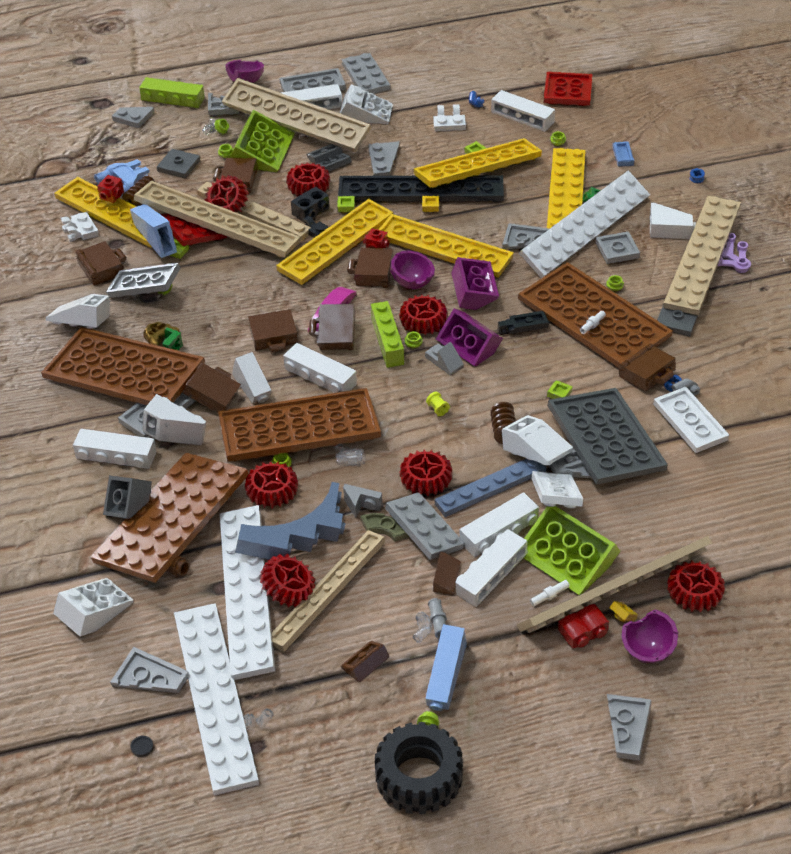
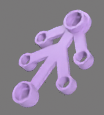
(739, 263)

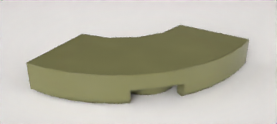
(384, 525)

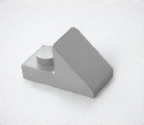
(445, 358)
(360, 497)

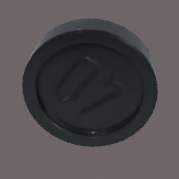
(141, 746)

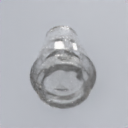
(352, 457)

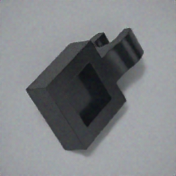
(315, 228)

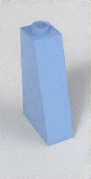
(155, 229)
(446, 667)

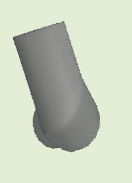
(691, 385)

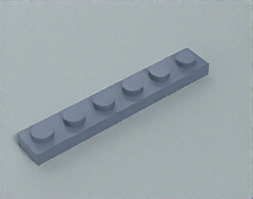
(487, 486)

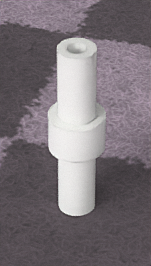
(592, 322)
(549, 593)

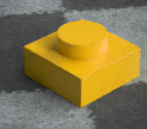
(430, 203)
(623, 612)

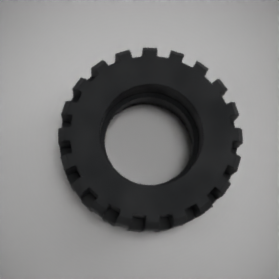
(418, 793)

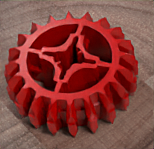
(306, 177)
(228, 192)
(423, 314)
(414, 471)
(270, 480)
(275, 577)
(696, 586)

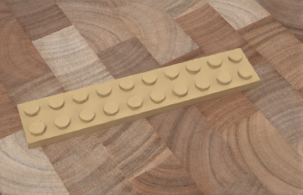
(297, 114)
(217, 219)
(702, 255)
(614, 586)

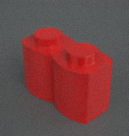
(583, 626)

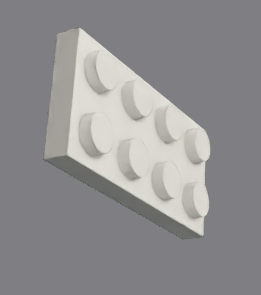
(691, 419)
(557, 489)

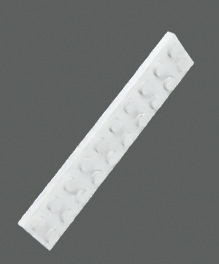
(584, 224)
(246, 602)
(215, 700)

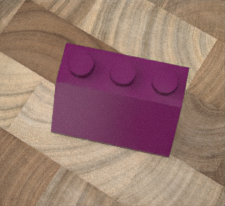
(474, 283)
(469, 337)

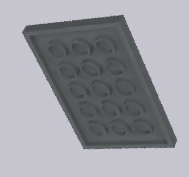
(607, 435)

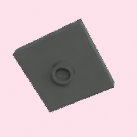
(178, 163)
(677, 321)

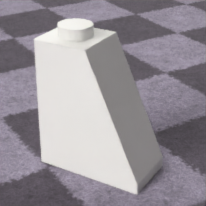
(670, 223)
(252, 380)

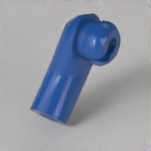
(474, 100)

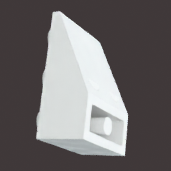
(365, 106)
(86, 311)
(172, 422)
(534, 440)
(90, 605)

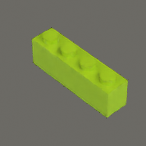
(172, 92)
(387, 334)

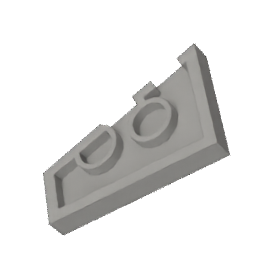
(383, 157)
(521, 236)
(149, 672)
(629, 724)

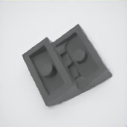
(330, 157)

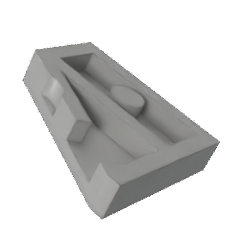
(216, 107)
(133, 115)
(571, 465)

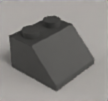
(126, 496)

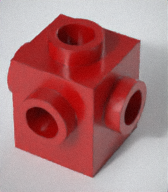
(110, 188)
(376, 239)

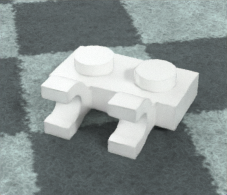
(449, 123)
(80, 226)

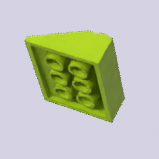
(264, 141)
(569, 549)

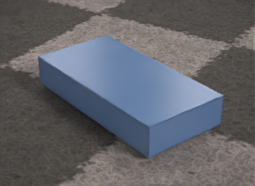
(623, 154)

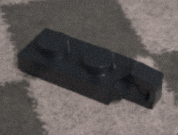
(523, 323)

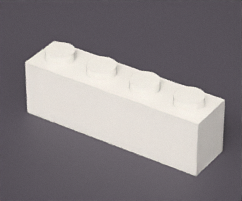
(325, 96)
(523, 110)
(319, 369)
(114, 448)
(512, 515)
(491, 567)

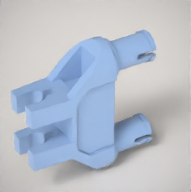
(125, 171)

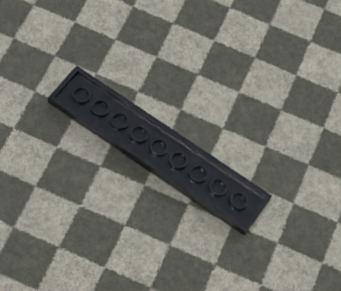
(412, 189)

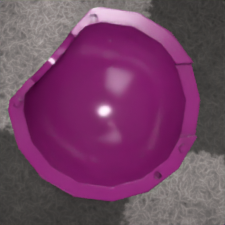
(245, 70)
(412, 269)
(651, 637)

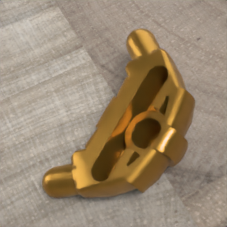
(155, 332)

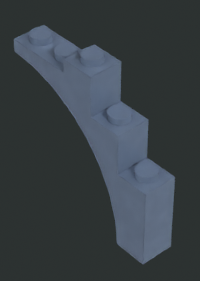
(300, 534)

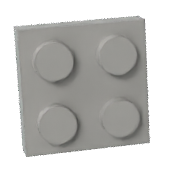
(617, 247)

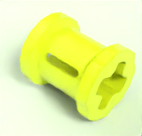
(437, 403)

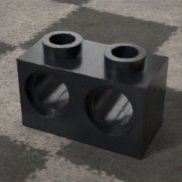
(310, 204)

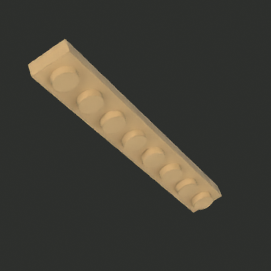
(266, 216)
(326, 590)

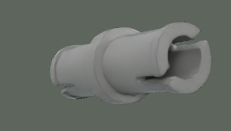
(437, 616)

